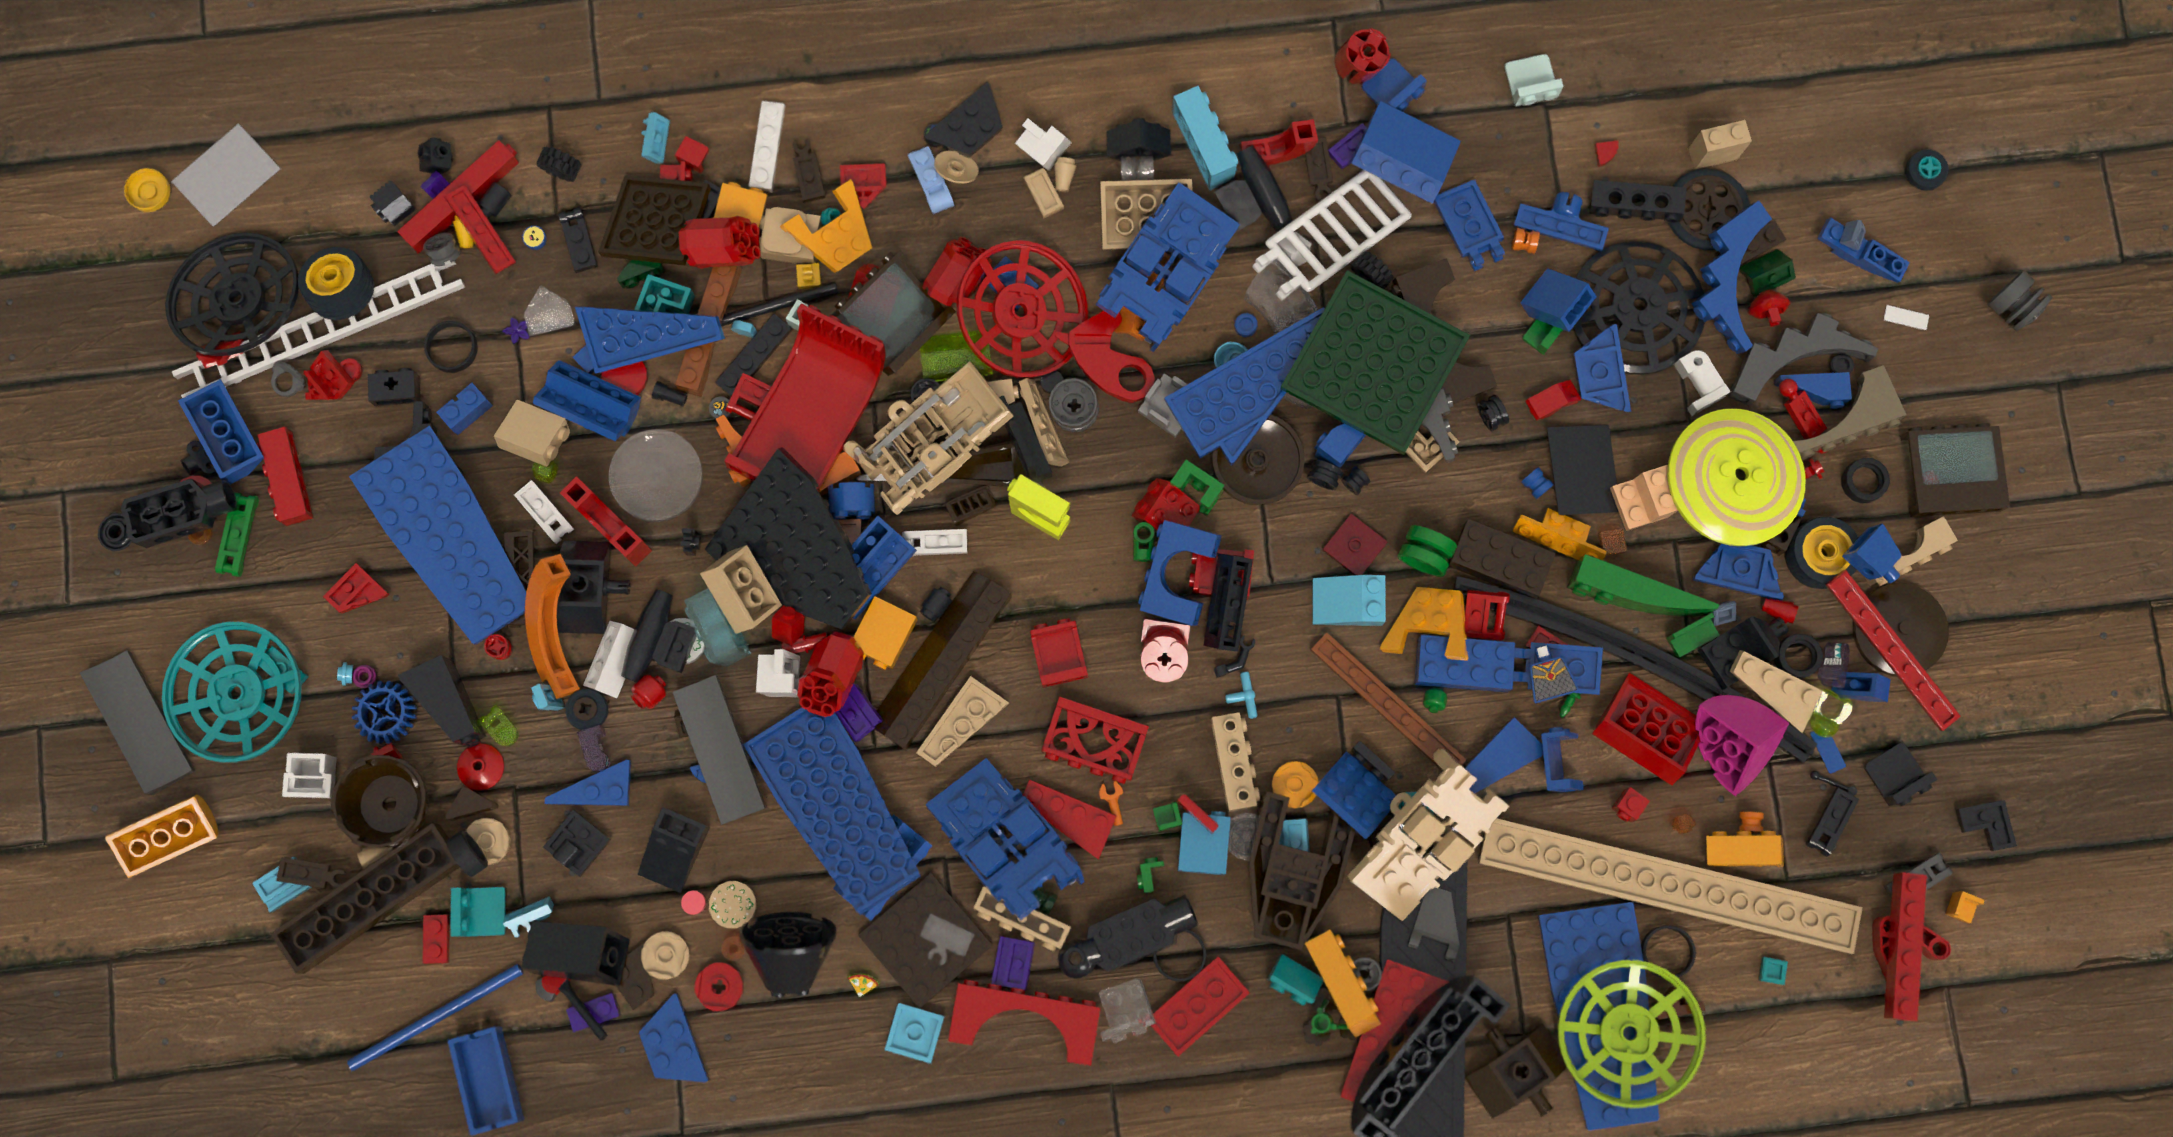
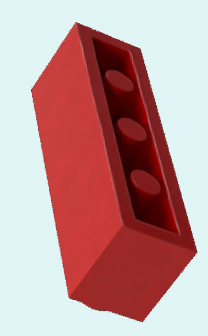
(285, 476)

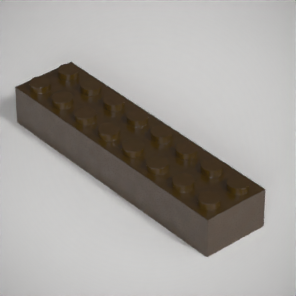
(365, 899)

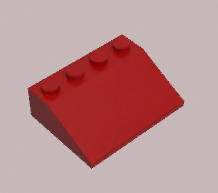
(1649, 729)

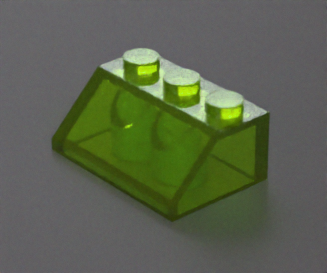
(949, 353)

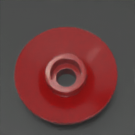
(491, 770)

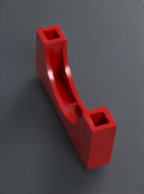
(978, 1004)

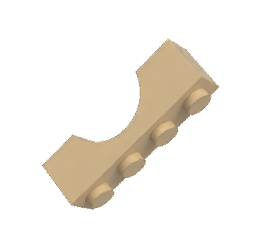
(1930, 539)

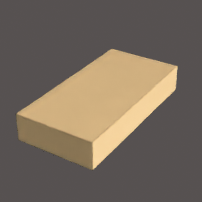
(1043, 192)

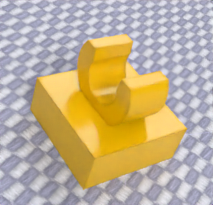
(808, 275)

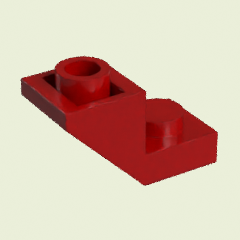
(1553, 399)

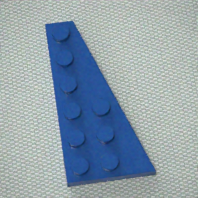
(632, 336)

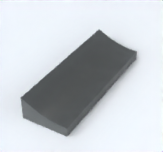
(137, 723)
(719, 749)

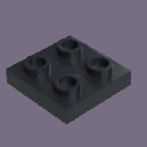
(576, 843)

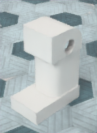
(1704, 378)

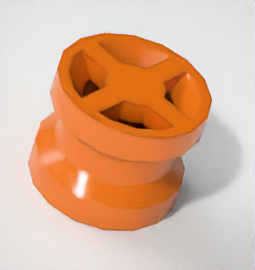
(1751, 821)

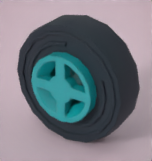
(1933, 164)

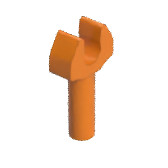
(1113, 801)

